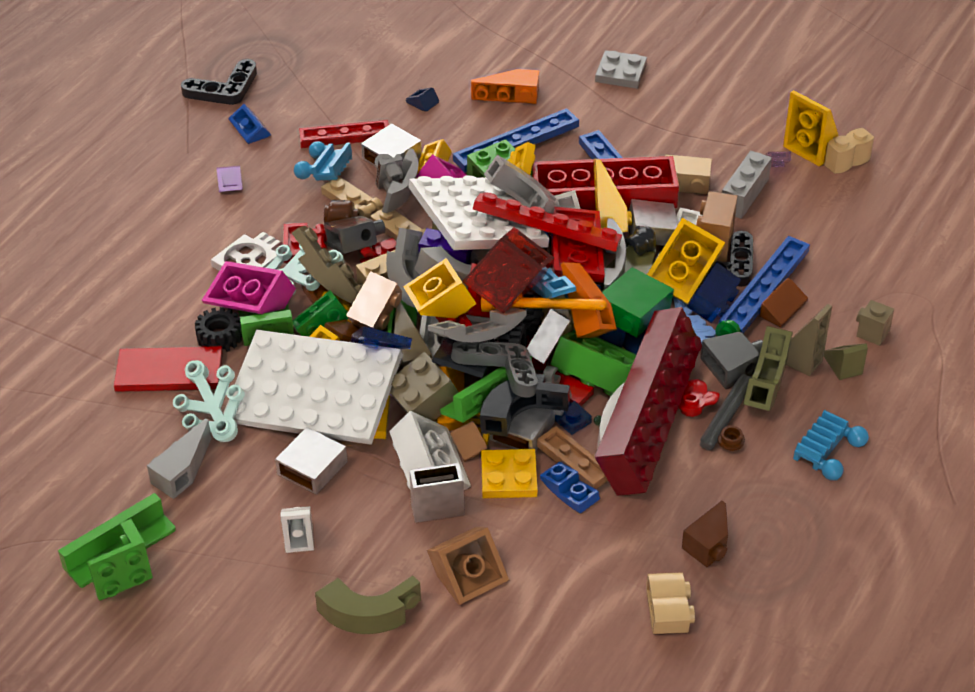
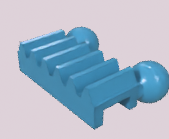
(328, 163)
(824, 438)

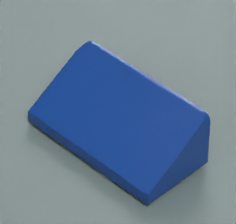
(248, 125)

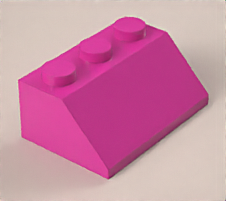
(249, 288)

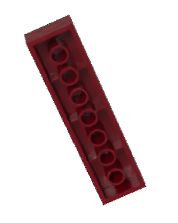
(648, 402)

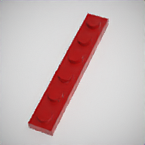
(553, 223)

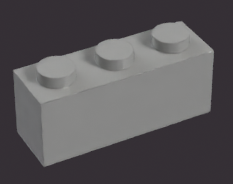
(748, 180)

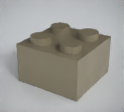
(423, 388)

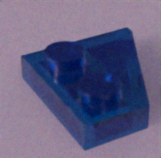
(373, 338)

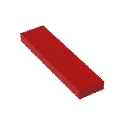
(341, 133)

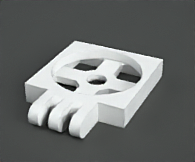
(260, 245)

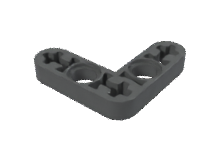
(508, 355)

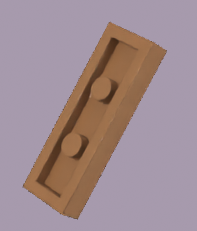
(566, 450)

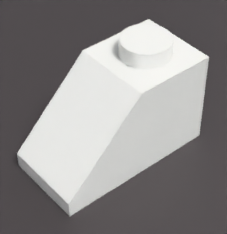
(297, 529)

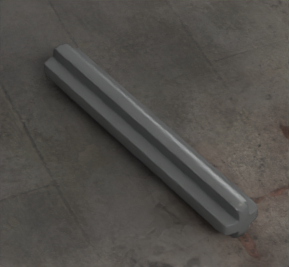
(725, 412)

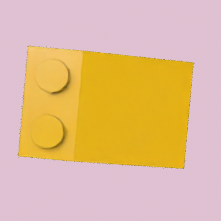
(808, 128)
(686, 259)

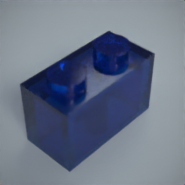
(714, 293)

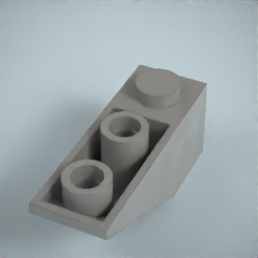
(179, 464)

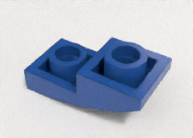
(567, 487)

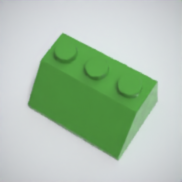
(593, 361)

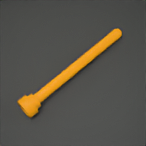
(552, 303)

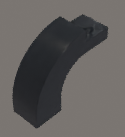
(503, 404)

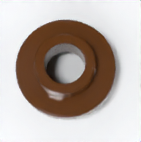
(731, 438)

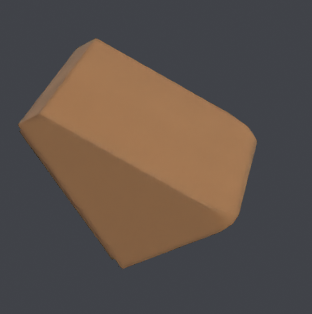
(468, 441)

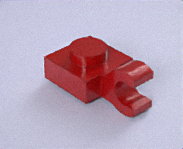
(378, 249)

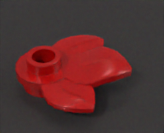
(696, 398)

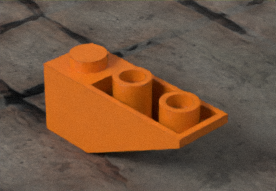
(509, 86)
(588, 322)

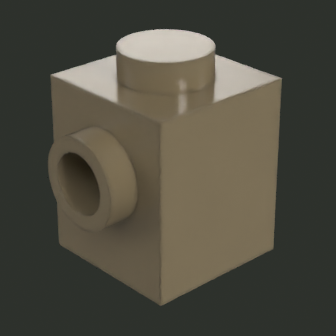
(874, 322)

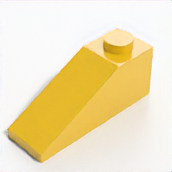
(609, 200)

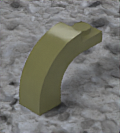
(769, 372)
(367, 613)

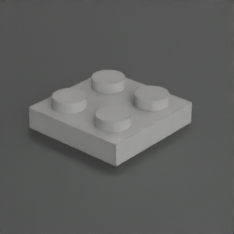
(621, 69)

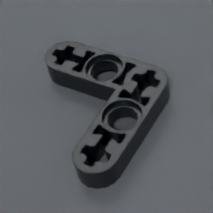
(224, 92)
(736, 251)

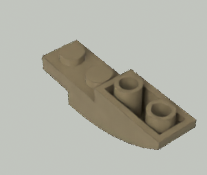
(317, 262)

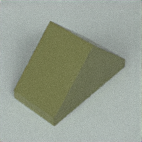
(847, 360)

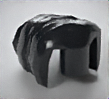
(642, 240)

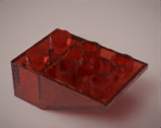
(509, 270)

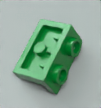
(322, 311)

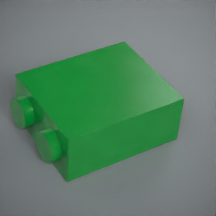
(635, 299)

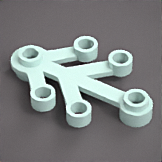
(294, 268)
(212, 402)

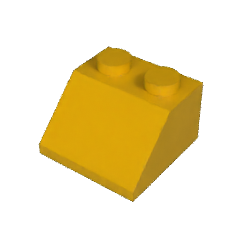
(440, 292)

